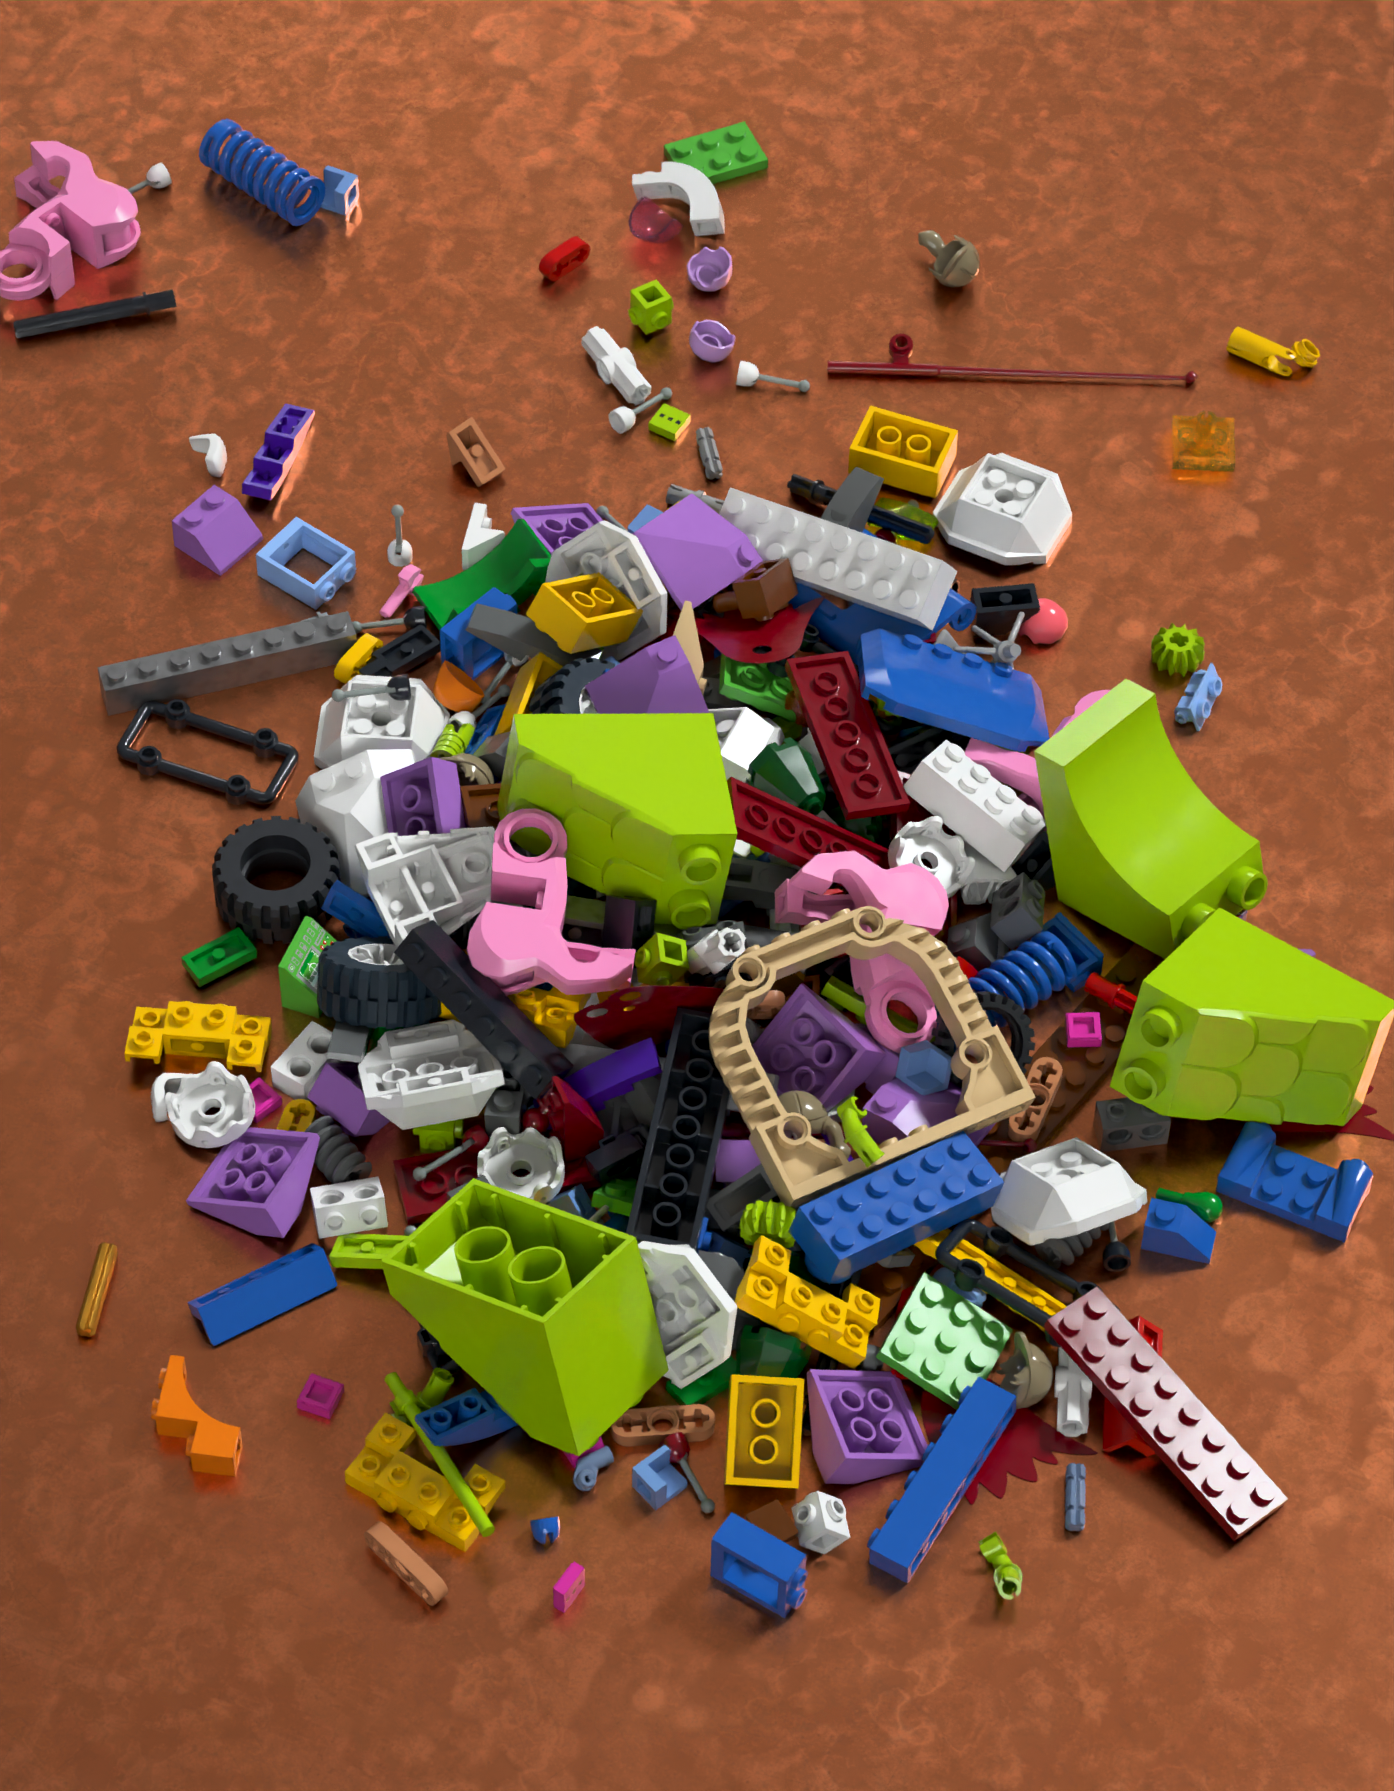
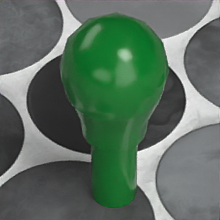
(1204, 1204)

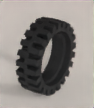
(1014, 1016)

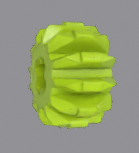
(1177, 649)
(769, 1220)

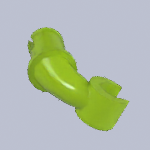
(856, 1133)
(431, 1395)
(1006, 1574)

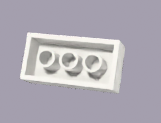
(975, 805)

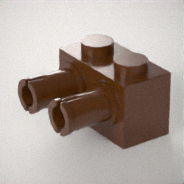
(759, 591)

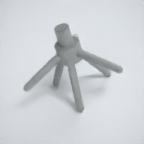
(1002, 651)

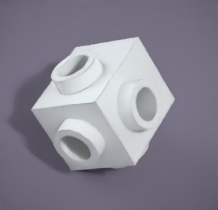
(821, 1522)

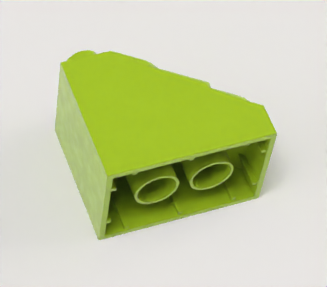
(637, 804)
(1251, 1032)
(534, 1310)

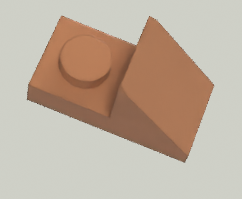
(472, 448)

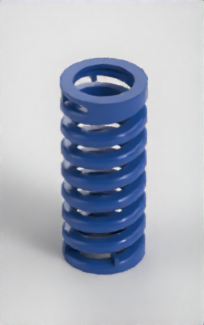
(265, 170)
(1038, 962)

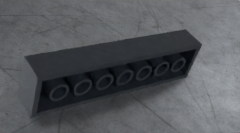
(681, 1139)

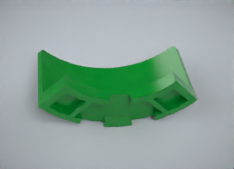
(513, 567)

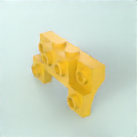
(548, 1010)
(200, 1032)
(803, 1309)
(416, 1490)

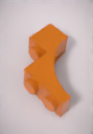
(210, 1443)

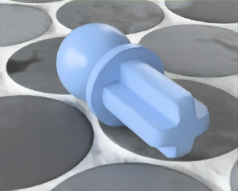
(946, 1277)

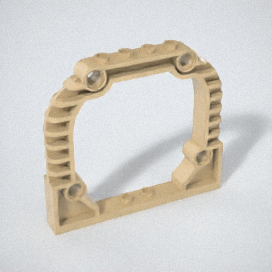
(805, 1166)

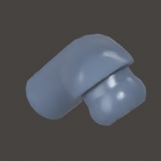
(587, 1468)

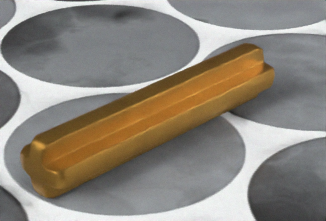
(96, 1289)

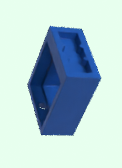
(467, 650)
(758, 1565)

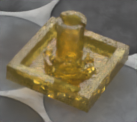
(1203, 437)

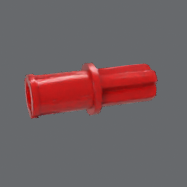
(1110, 992)

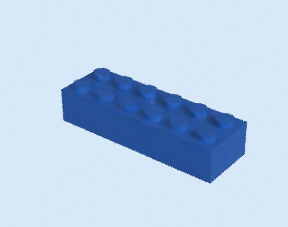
(896, 1207)

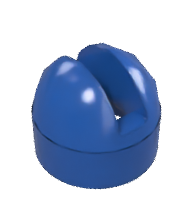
(547, 1525)

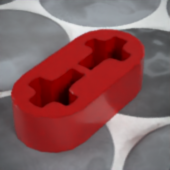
(564, 258)

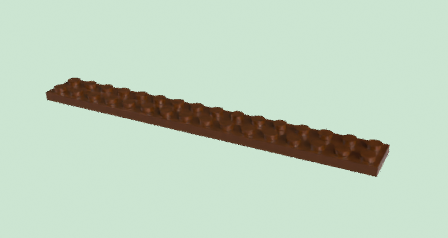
(1082, 1073)

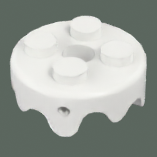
(930, 842)
(206, 1090)
(523, 1151)

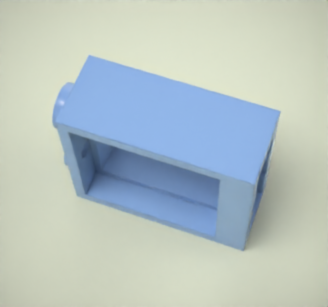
(287, 544)

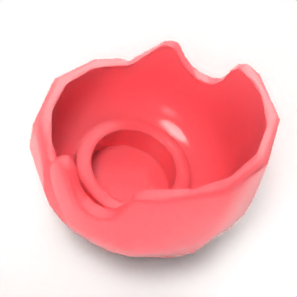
(1047, 624)

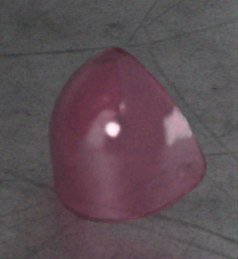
(652, 223)

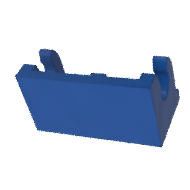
(1083, 951)

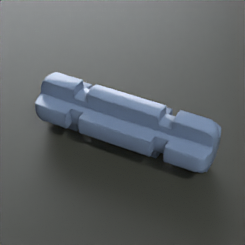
(1075, 1497)

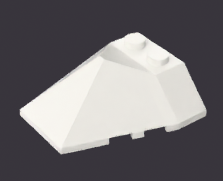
(349, 805)
(428, 877)

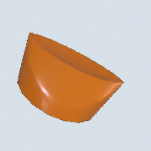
(456, 689)

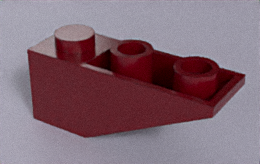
(573, 1122)

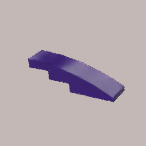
(278, 452)
(614, 1074)

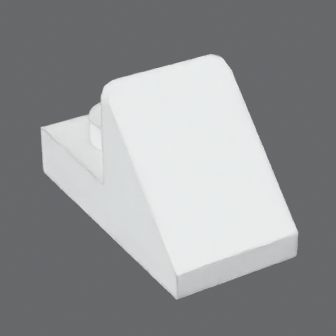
(479, 537)

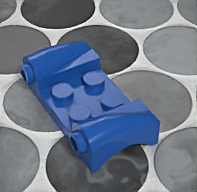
(1294, 1184)

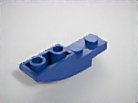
(464, 1419)

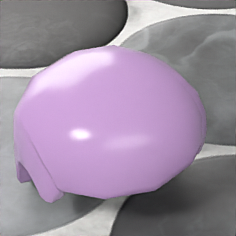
(710, 269)
(711, 340)

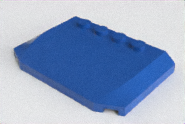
(952, 690)

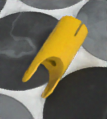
(1259, 350)

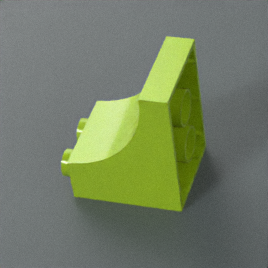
(1135, 831)

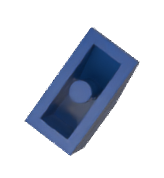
(1177, 1232)

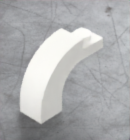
(688, 185)

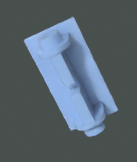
(1204, 688)

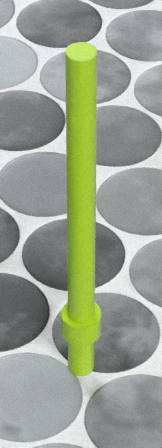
(409, 1405)

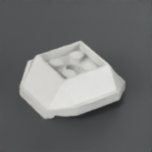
(1005, 511)
(626, 565)
(378, 722)
(742, 737)
(429, 1075)
(1064, 1193)
(690, 1310)

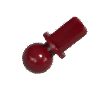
(538, 1117)

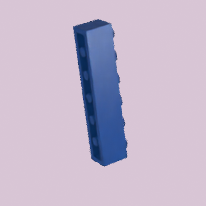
(942, 1479)

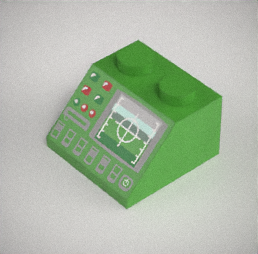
(300, 968)

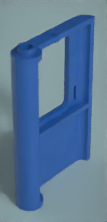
(843, 627)

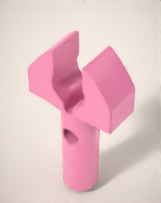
(408, 579)

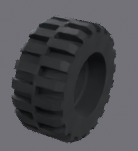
(268, 847)

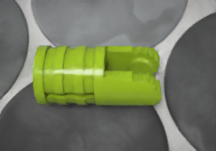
(451, 742)

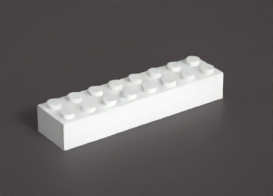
(844, 559)

